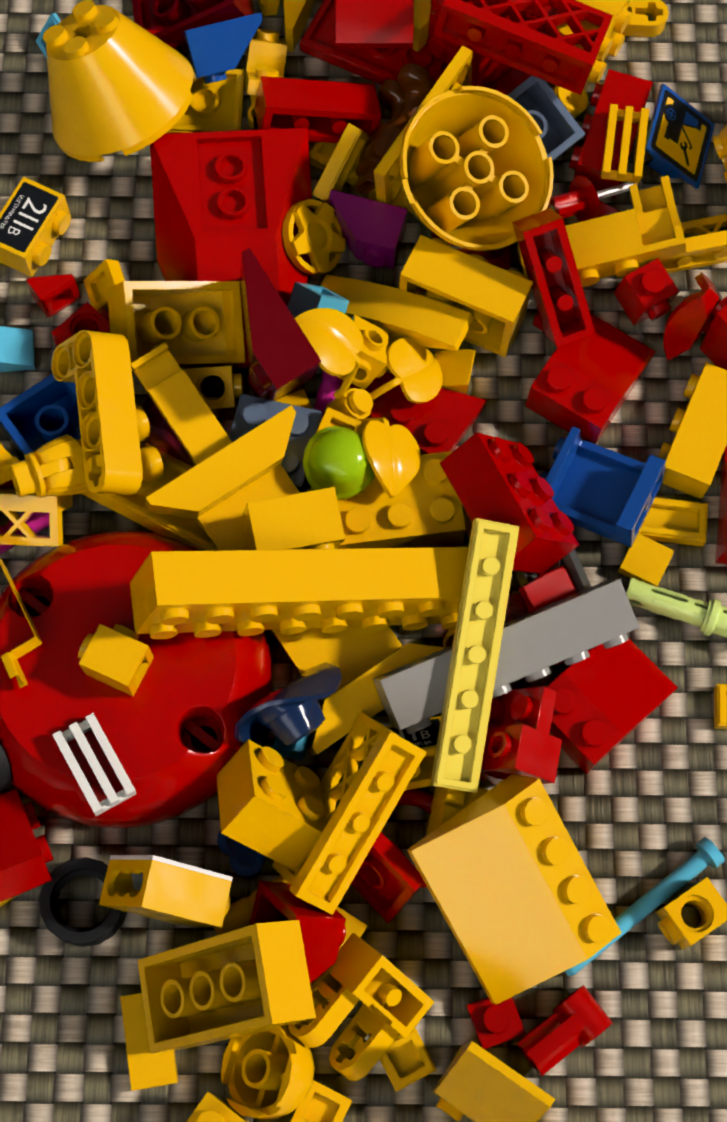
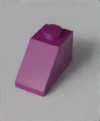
(370, 227)

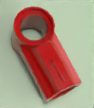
(572, 1024)

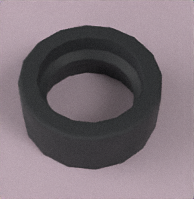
(49, 904)

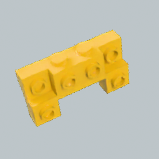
(628, 238)

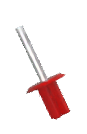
(584, 199)

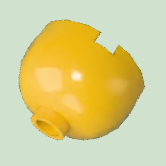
(267, 1073)

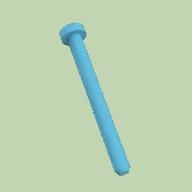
(706, 855)

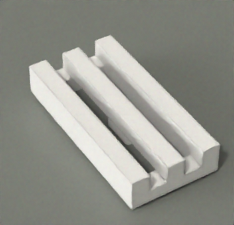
(77, 731)

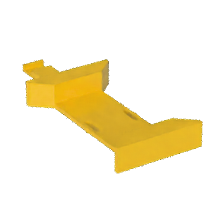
(216, 495)

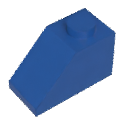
(220, 46)

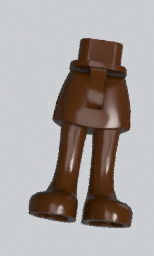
(403, 100)

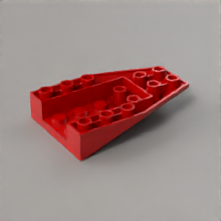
(227, 195)

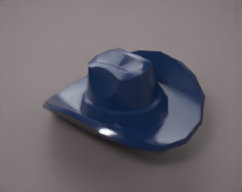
(292, 709)

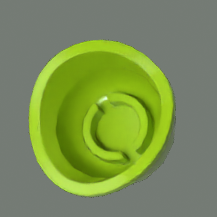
(337, 460)

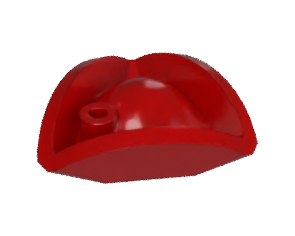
(690, 318)

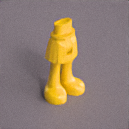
(59, 465)

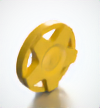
(316, 237)

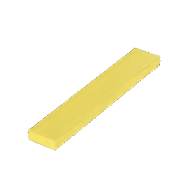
(475, 655)

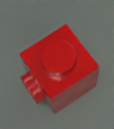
(646, 292)

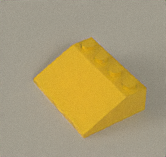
(514, 888)

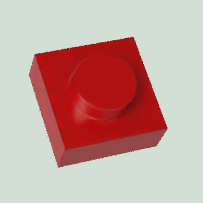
(495, 1022)

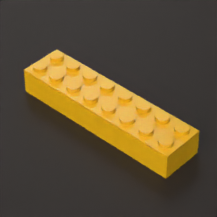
(296, 590)

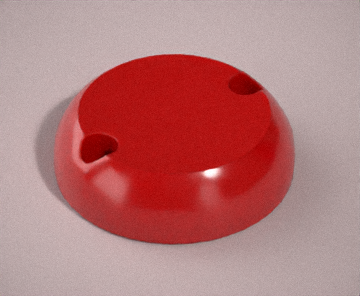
(187, 691)

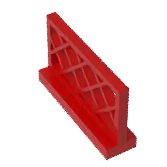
(518, 42)

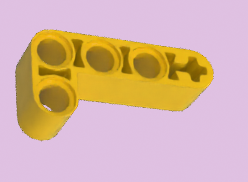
(106, 409)

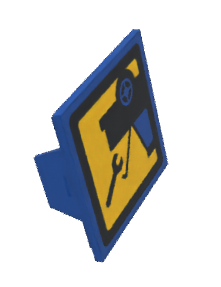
(678, 138)

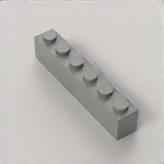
(527, 649)

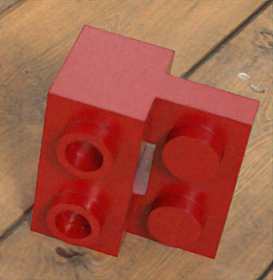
(520, 736)

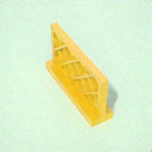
(387, 173)
(364, 807)

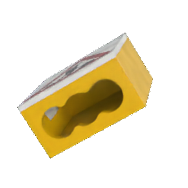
(166, 890)

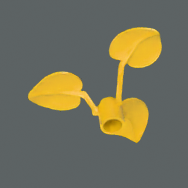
(388, 448)

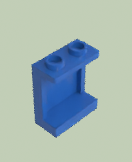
(602, 487)

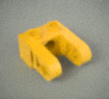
(389, 1008)

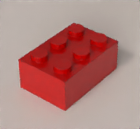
(502, 486)

